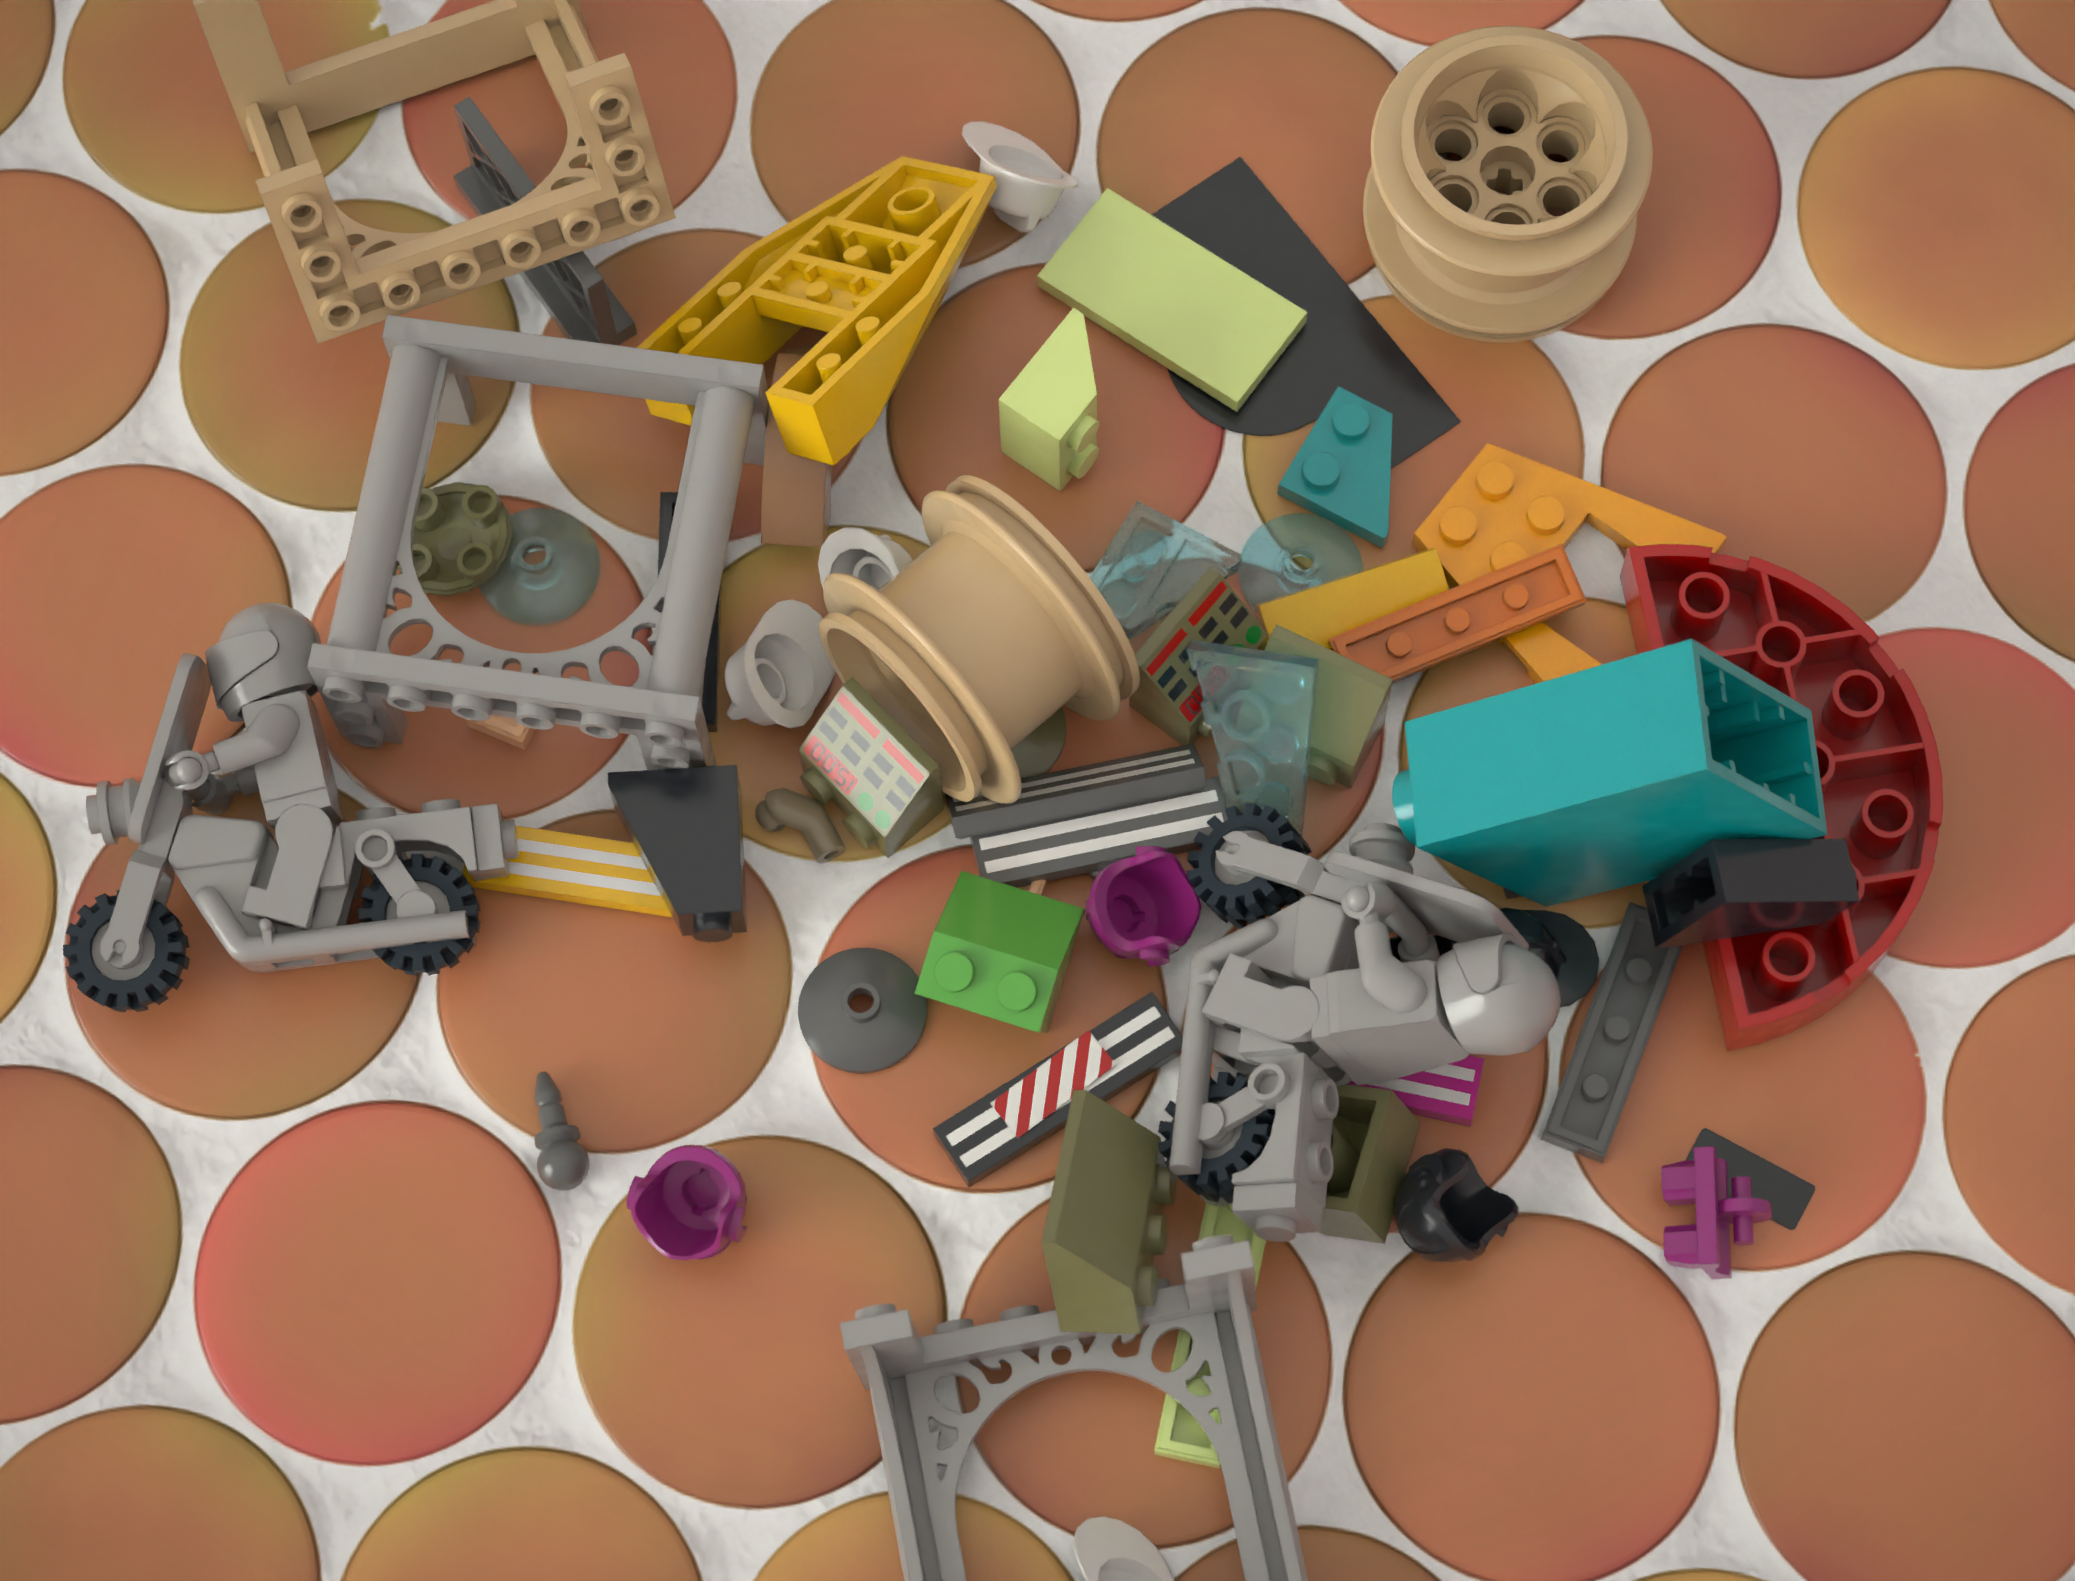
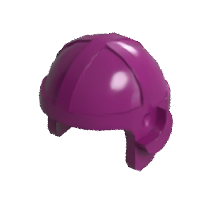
(1143, 906)
(689, 1203)

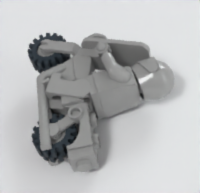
(263, 900)
(1325, 1003)

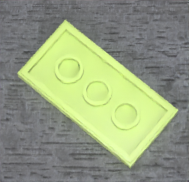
(1172, 299)

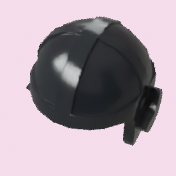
(1448, 1208)

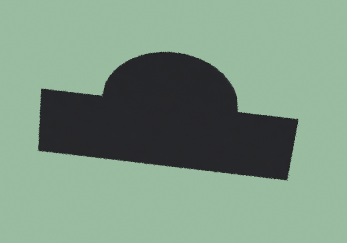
(1336, 346)

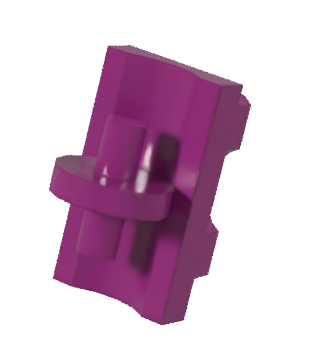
(1706, 1185)

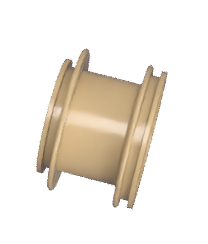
(1495, 260)
(980, 638)

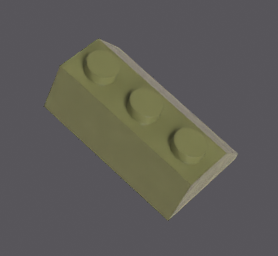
(1106, 1219)

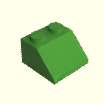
(1000, 952)

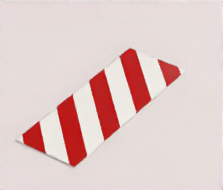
(1053, 1084)

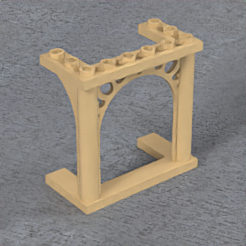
(406, 271)

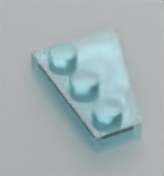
(1260, 723)

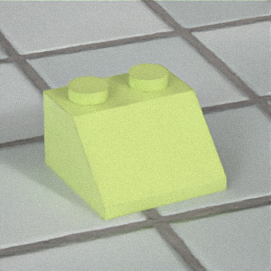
(1052, 408)

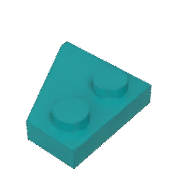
(1346, 467)

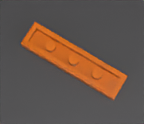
(1465, 617)

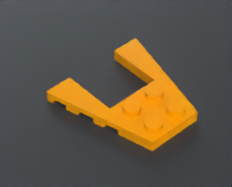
(1517, 508)

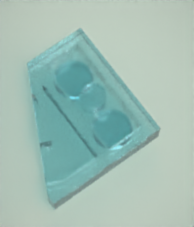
(1155, 566)

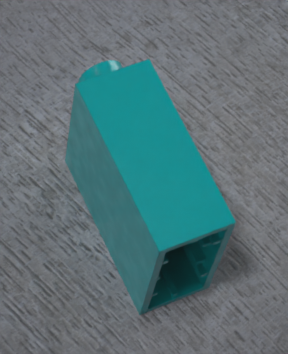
(1609, 774)

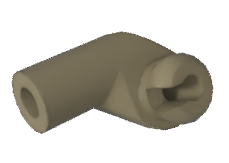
(804, 814)

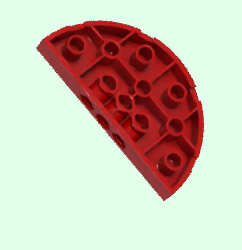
(1872, 757)

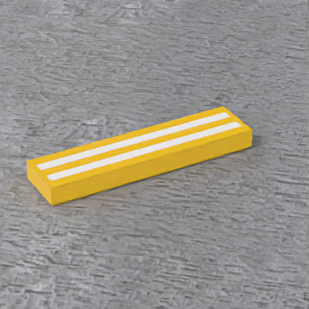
(578, 872)

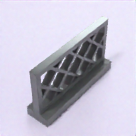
(566, 287)

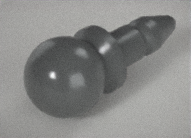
(562, 1160)

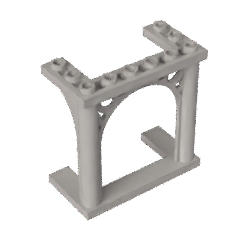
(429, 383)
(1209, 1306)

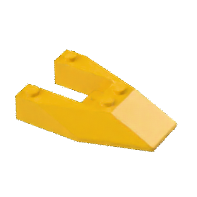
(856, 267)

